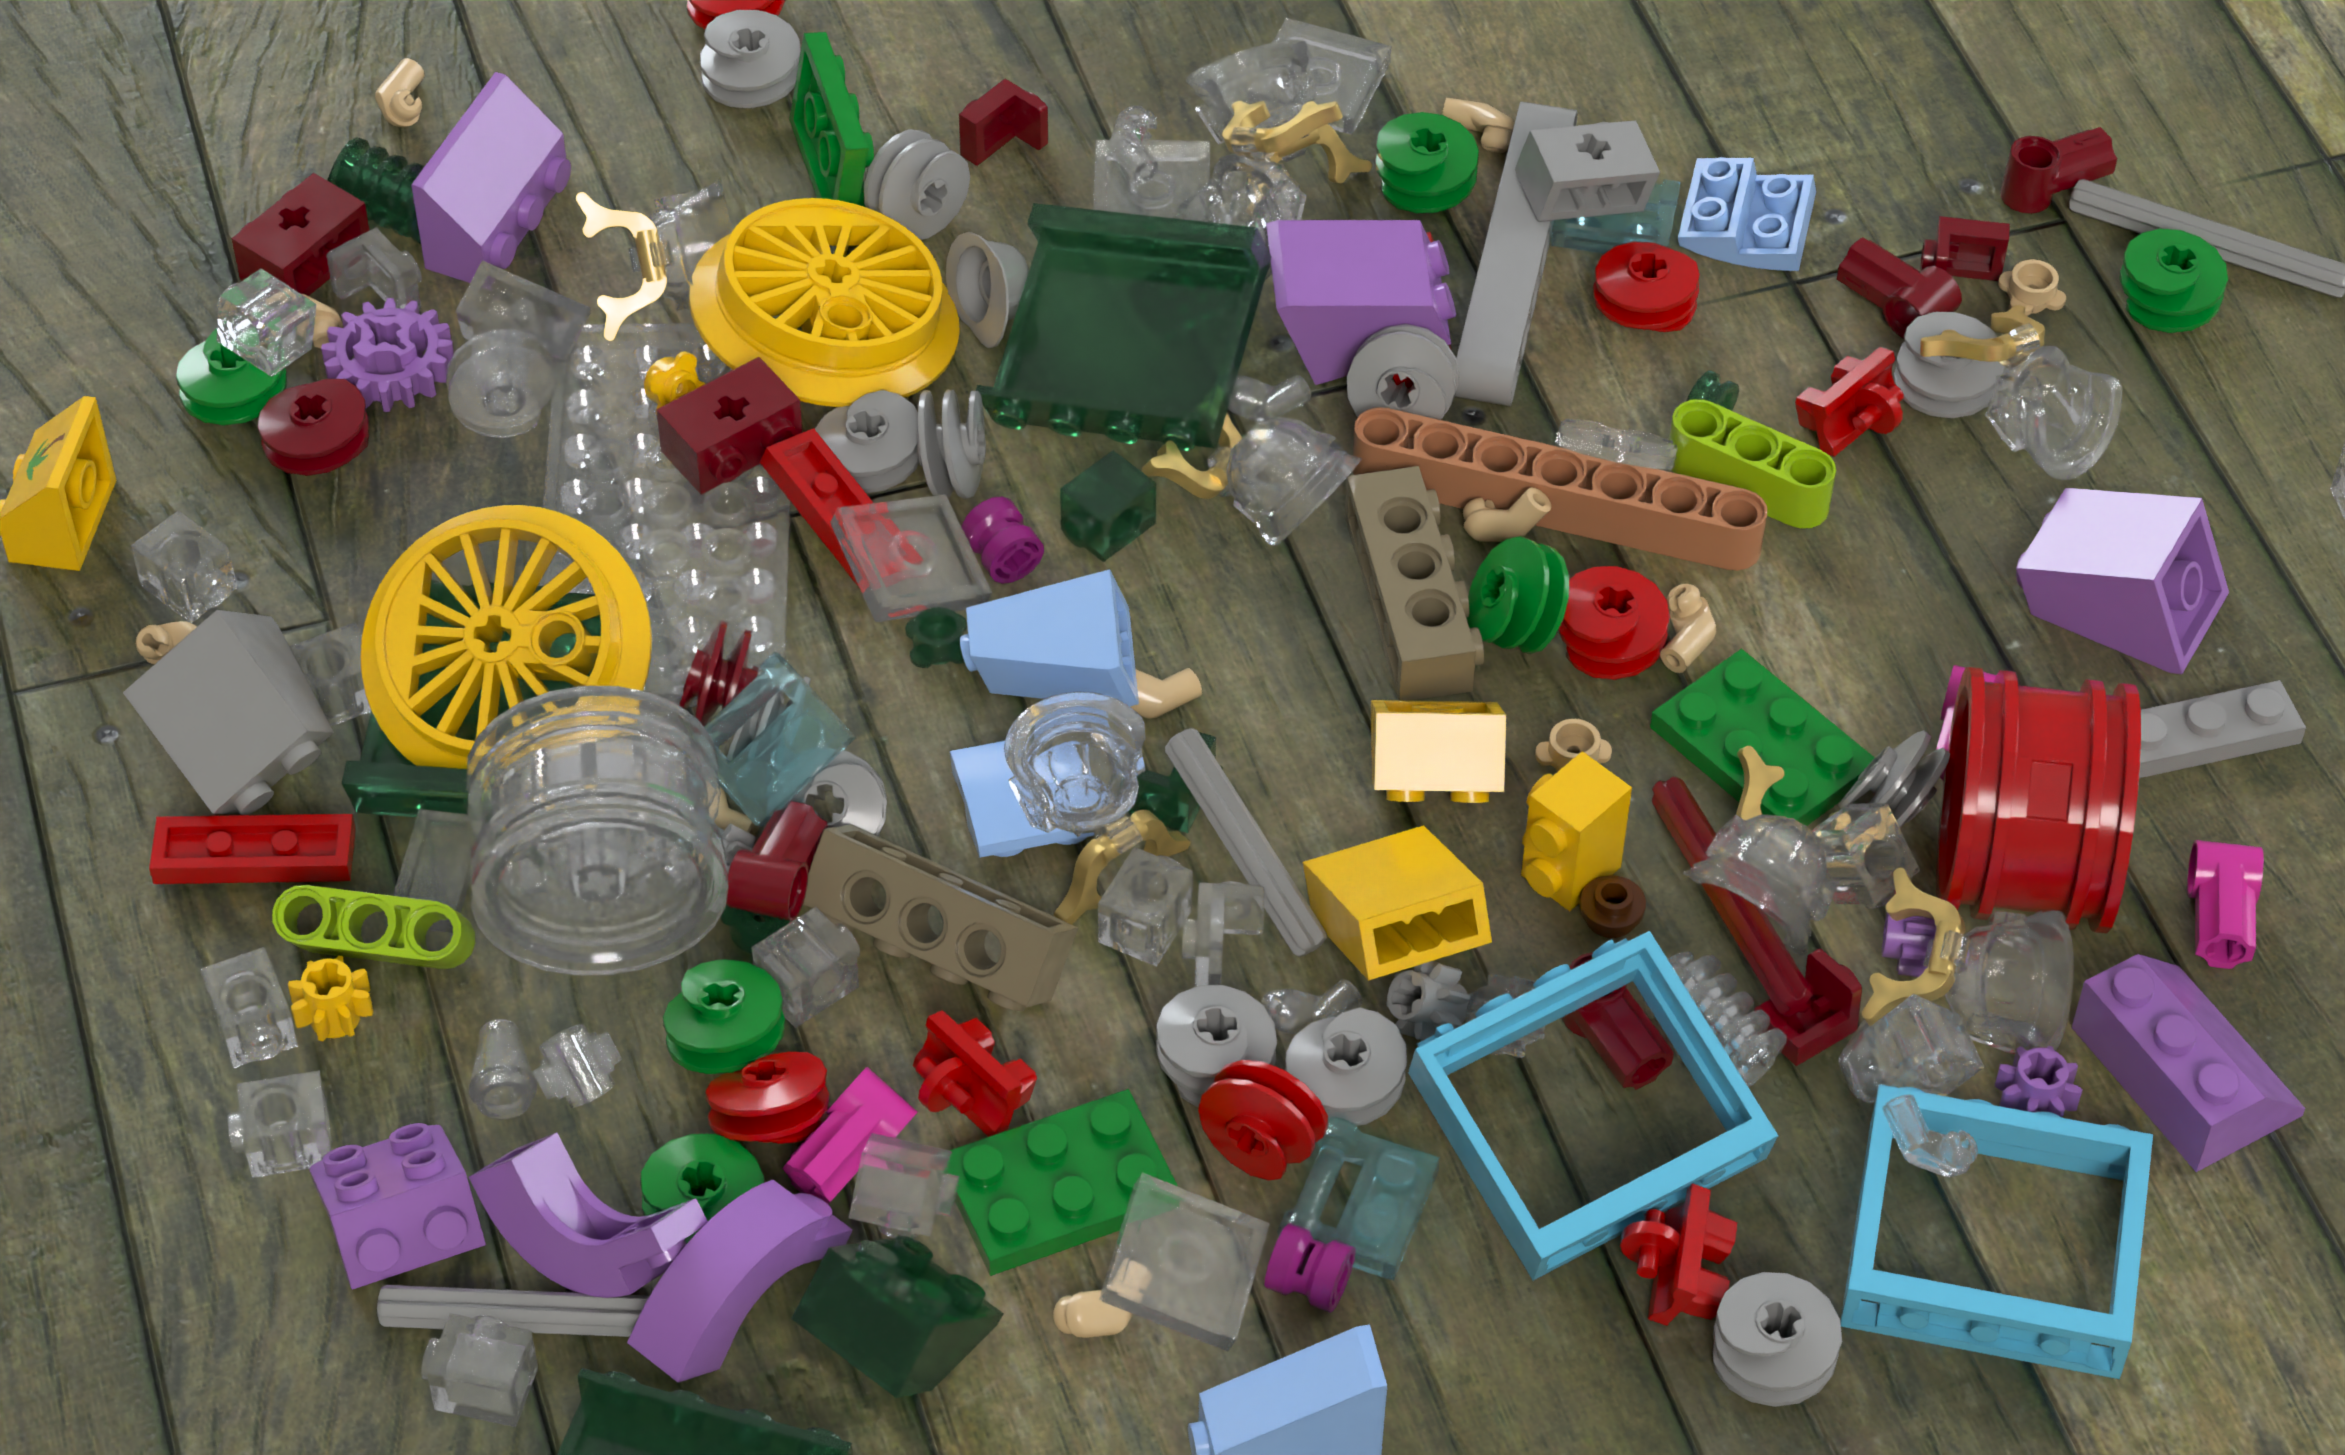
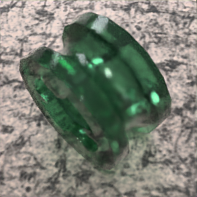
(1712, 390)

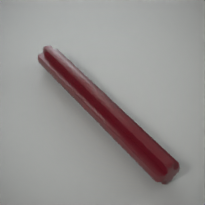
(1743, 919)

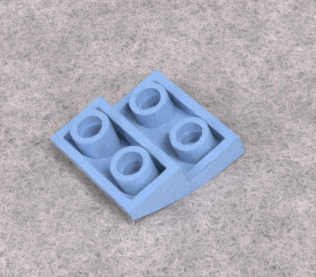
(1747, 215)
(992, 808)

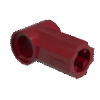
(2045, 167)
(1896, 285)
(775, 873)
(1621, 1035)

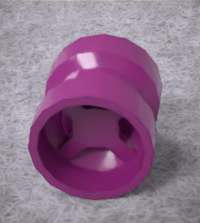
(1005, 544)
(1310, 1267)

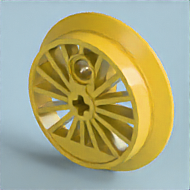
(862, 315)
(398, 628)

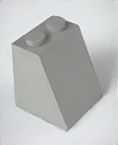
(232, 710)

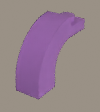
(570, 1232)
(724, 1273)

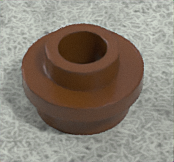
(1607, 918)

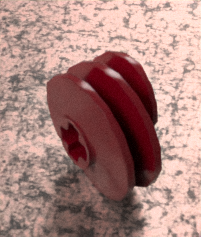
(314, 427)
(717, 679)

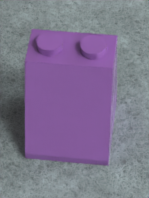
(1351, 280)
(2127, 573)

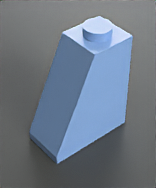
(1055, 641)
(1303, 1404)

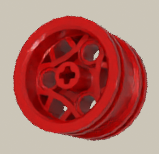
(2039, 798)

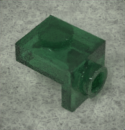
(1169, 796)

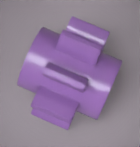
(1908, 942)
(2039, 1082)

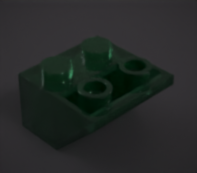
(895, 1313)

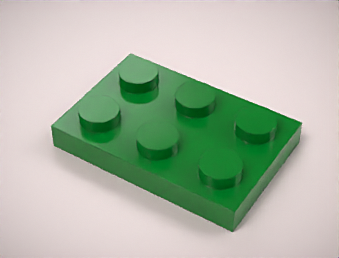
(828, 124)
(1749, 706)
(1054, 1180)

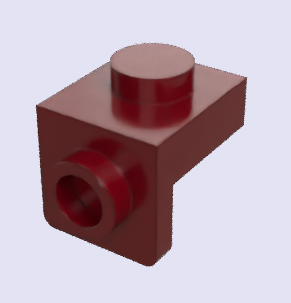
(998, 118)
(1967, 248)
(1831, 1014)

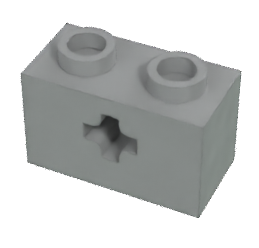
(1587, 170)

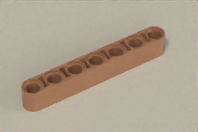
(1586, 493)

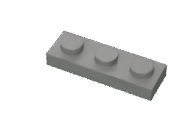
(2218, 728)

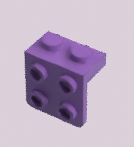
(397, 1203)

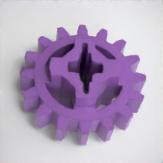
(389, 353)

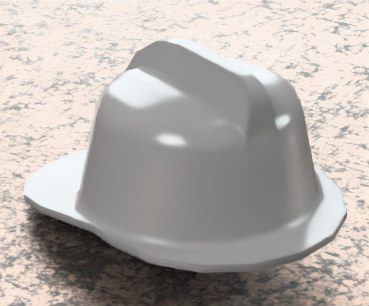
(985, 284)

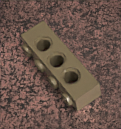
(1412, 584)
(1030, 940)

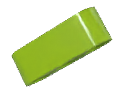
(1745, 454)
(344, 916)

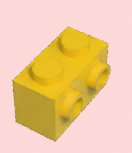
(1574, 829)

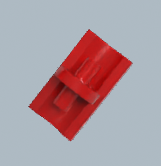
(1859, 399)
(964, 1074)
(1671, 1252)

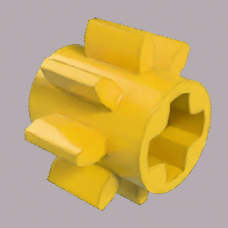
(330, 998)

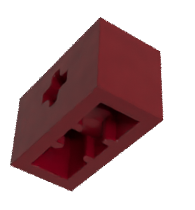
(299, 232)
(728, 424)

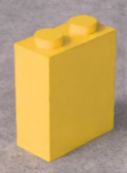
(1397, 902)

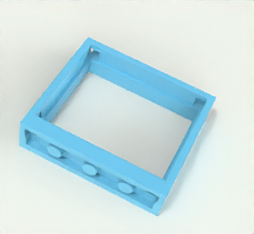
(1556, 995)
(1986, 1319)

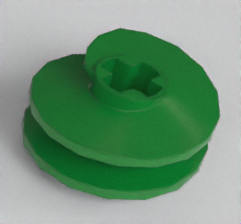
(1426, 162)
(2172, 280)
(222, 385)
(1519, 595)
(724, 1017)
(698, 1168)

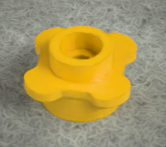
(671, 378)

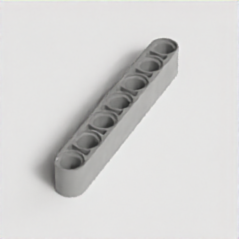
(1507, 275)

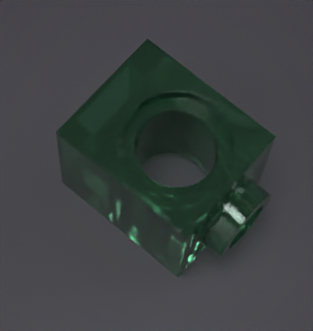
(1107, 506)

